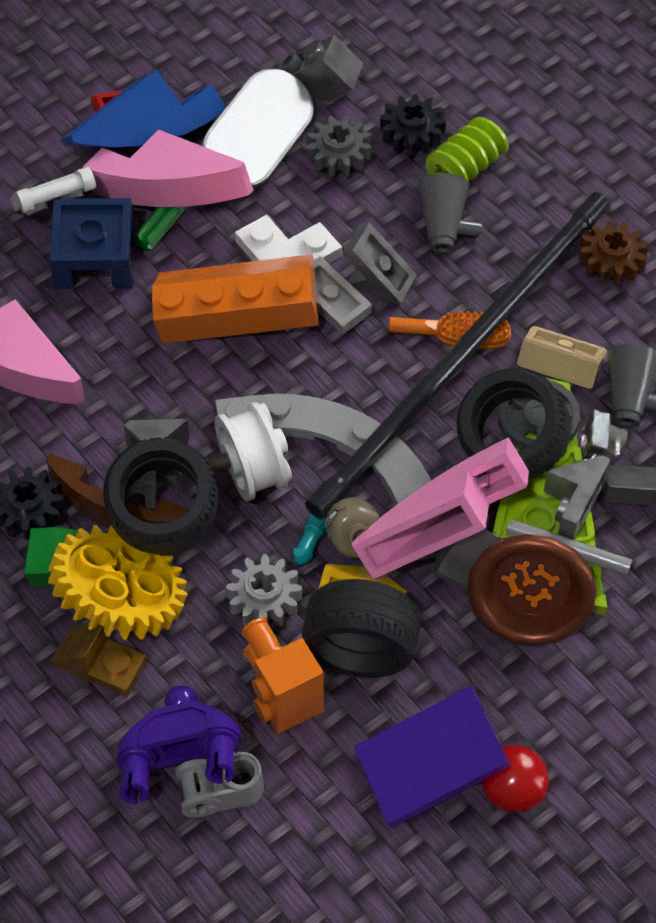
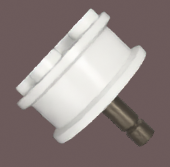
(251, 451)

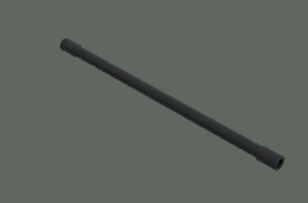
(337, 486)

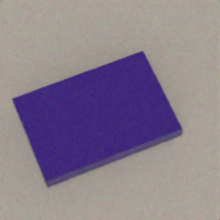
(431, 756)

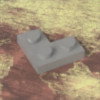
(338, 298)

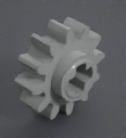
(264, 591)

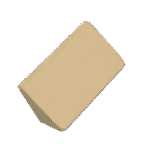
(561, 357)

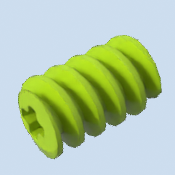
(469, 150)

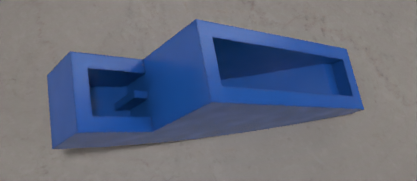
(142, 110)

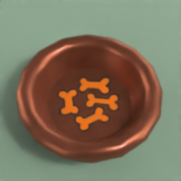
(531, 590)

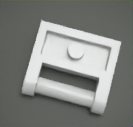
(67, 187)

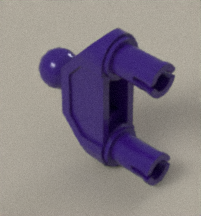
(175, 735)

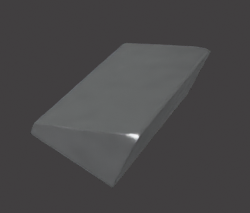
(630, 485)

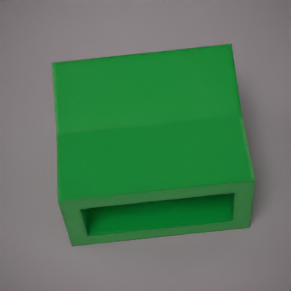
(41, 551)

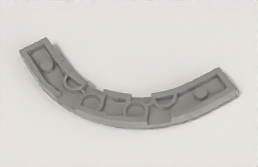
(315, 417)

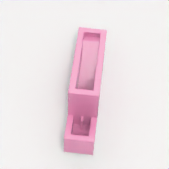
(170, 174)
(32, 362)
(442, 510)

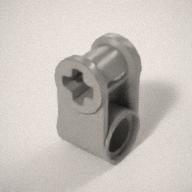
(215, 796)

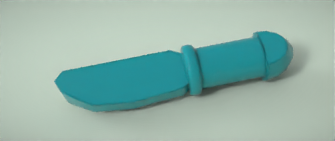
(312, 533)

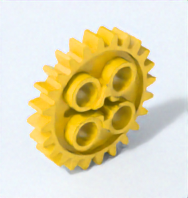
(116, 584)

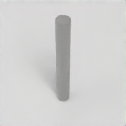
(587, 552)

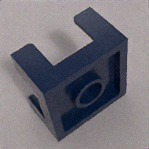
(92, 237)

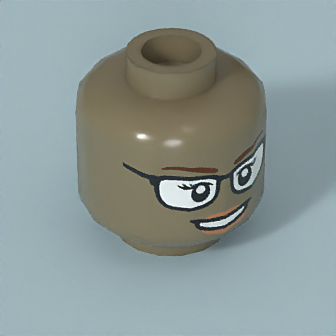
(347, 521)

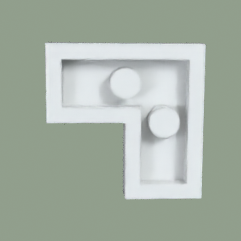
(266, 241)

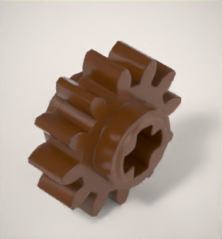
(613, 253)

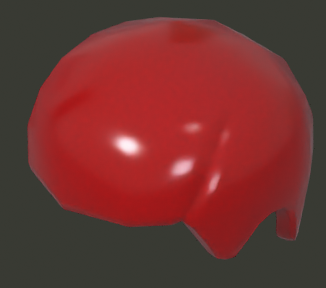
(520, 785)

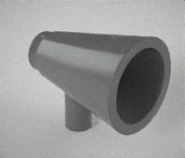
(442, 206)
(631, 379)

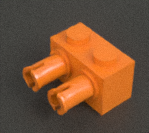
(286, 680)

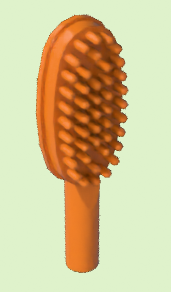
(451, 328)

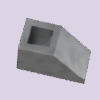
(324, 68)

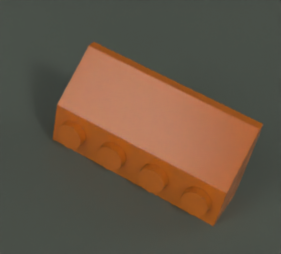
(235, 299)

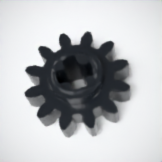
(412, 124)
(30, 502)

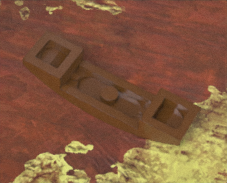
(90, 500)

